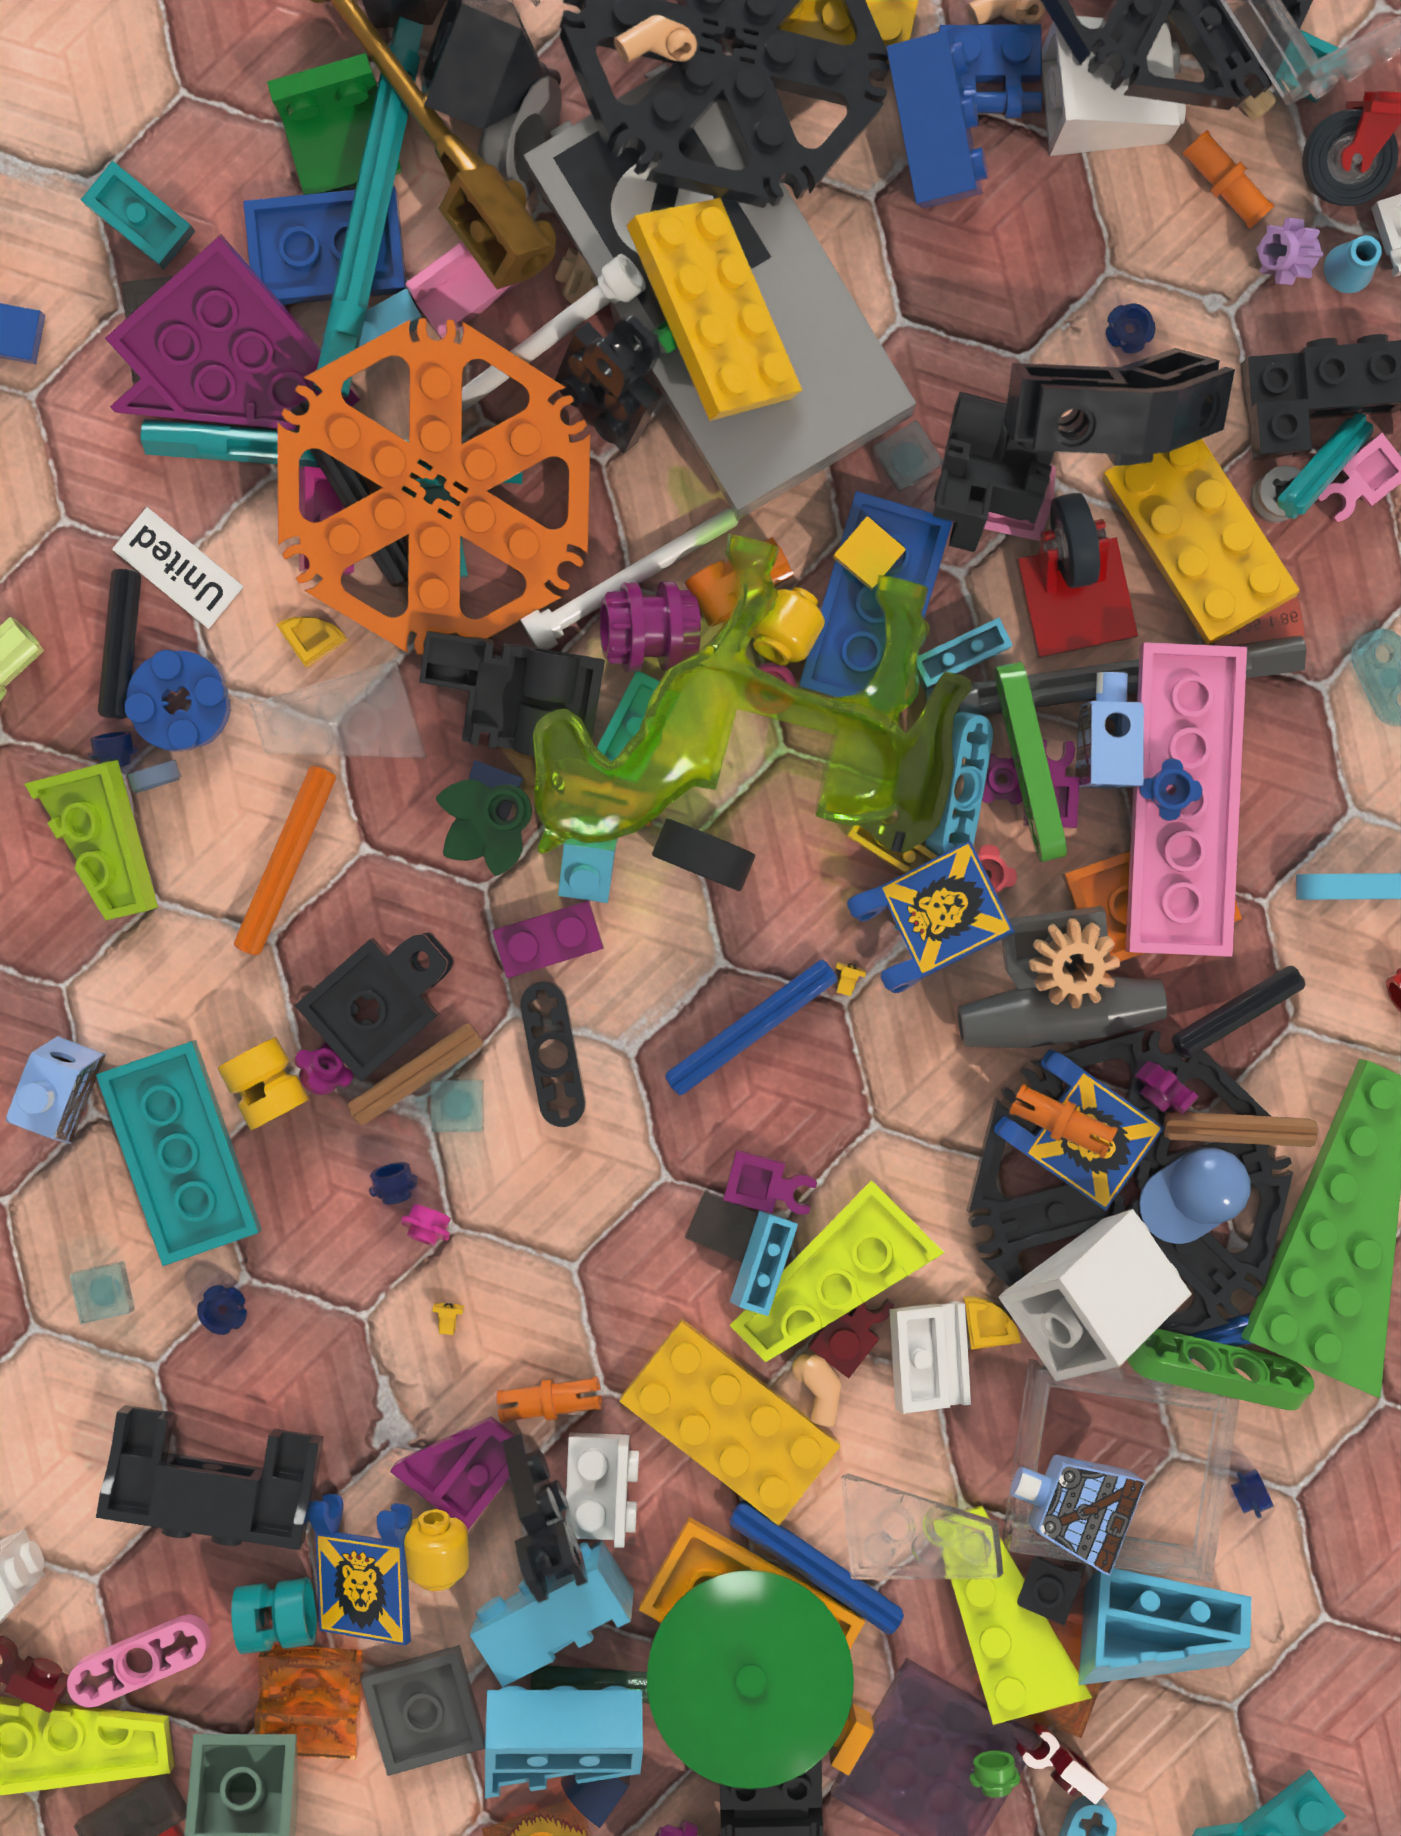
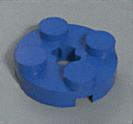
(170, 672)

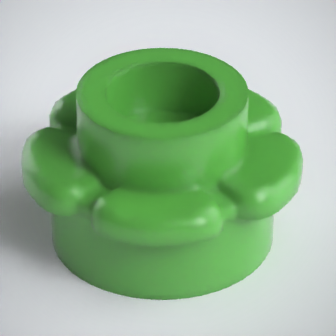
(995, 1773)

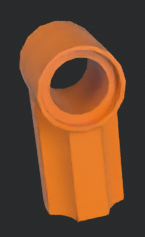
(717, 586)

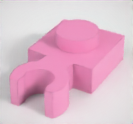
(1368, 475)

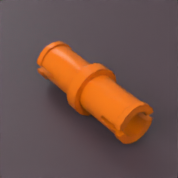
(1228, 179)
(1063, 1120)
(549, 1399)

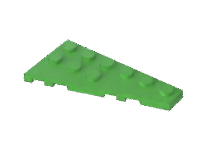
(1336, 1260)

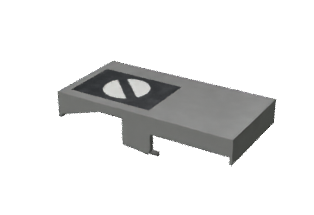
(843, 370)

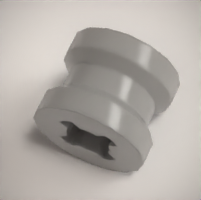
(1265, 495)

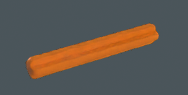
(285, 860)

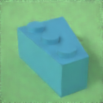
(1158, 1627)
(525, 1634)
(561, 1734)

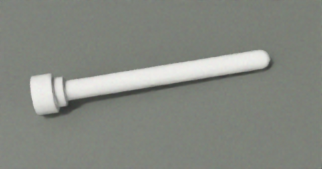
(618, 282)
(548, 626)

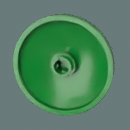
(750, 1679)

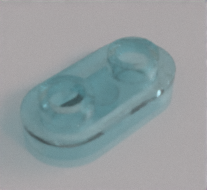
(1380, 679)

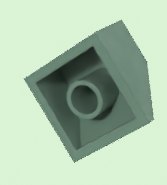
(243, 1785)

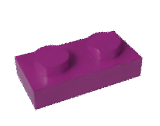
(548, 939)

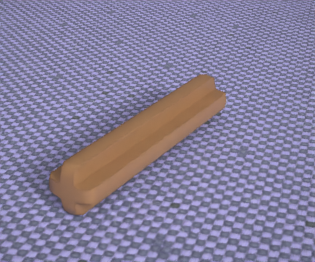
(414, 1074)
(1240, 1129)

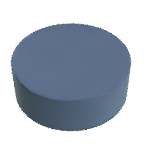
(154, 776)

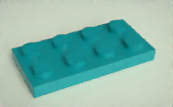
(179, 1153)

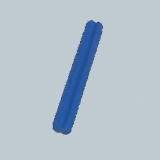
(751, 1027)
(816, 1567)

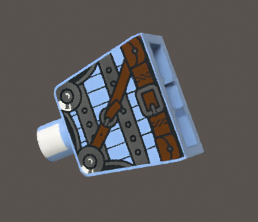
(1104, 758)
(55, 1091)
(1081, 1506)

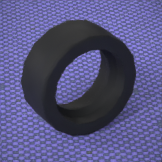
(703, 854)

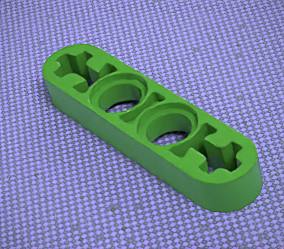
(1030, 761)
(1274, 1379)

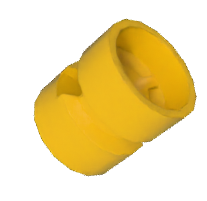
(267, 1065)

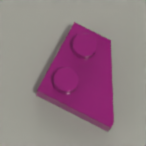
(460, 1470)

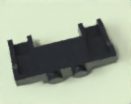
(1317, 384)
(205, 1494)

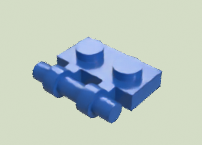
(1001, 56)

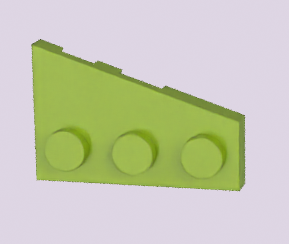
(98, 826)

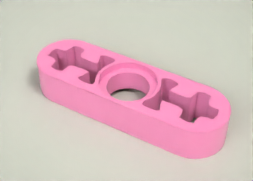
(101, 1661)

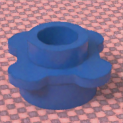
(1185, 789)

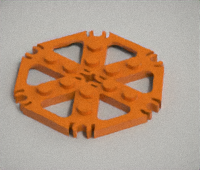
(435, 439)

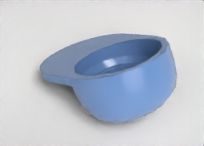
(1194, 1194)

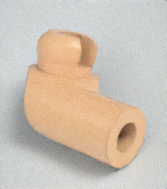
(1016, 11)
(658, 36)
(823, 1383)

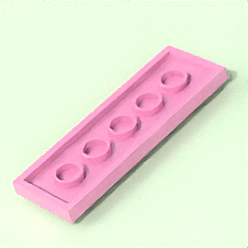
(1188, 866)

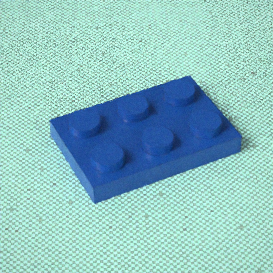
(300, 242)

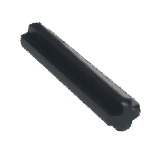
(119, 642)
(1238, 1012)

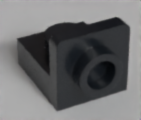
(1051, 1588)

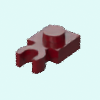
(849, 1338)

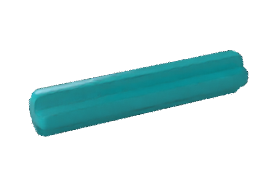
(1325, 466)

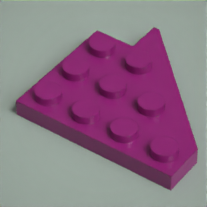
(216, 347)

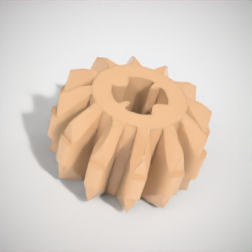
(1057, 977)

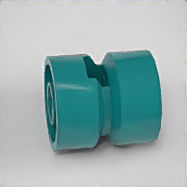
(292, 1615)

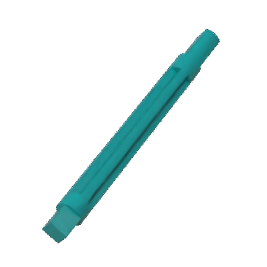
(370, 206)
(226, 444)

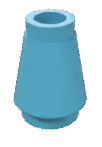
(1352, 264)

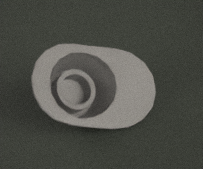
(522, 131)

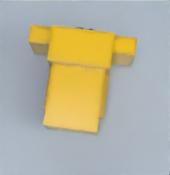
(848, 977)
(447, 1316)

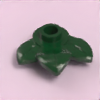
(480, 828)

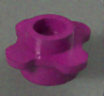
(996, 791)
(318, 1079)

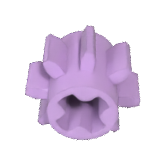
(1289, 251)

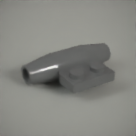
(1029, 1018)

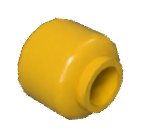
(790, 628)
(436, 1550)

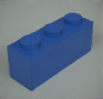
(937, 118)

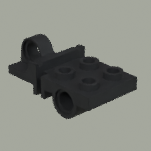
(987, 472)
(511, 689)
(775, 1811)

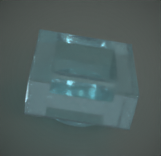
(907, 456)
(457, 1105)
(102, 1292)

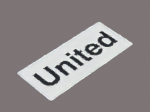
(177, 567)

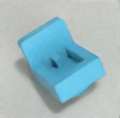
(587, 870)

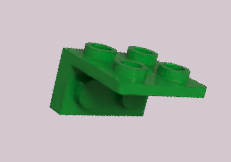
(327, 121)

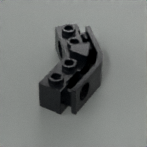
(1119, 410)

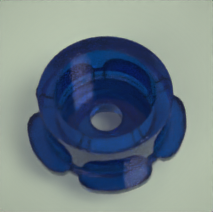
(1143, 327)
(113, 747)
(393, 1183)
(211, 1317)
(1252, 1493)

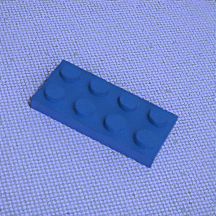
(854, 622)

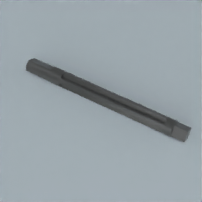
(1079, 684)

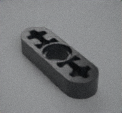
(572, 1088)

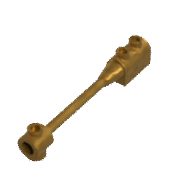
(479, 203)

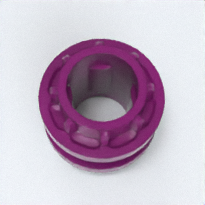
(649, 626)

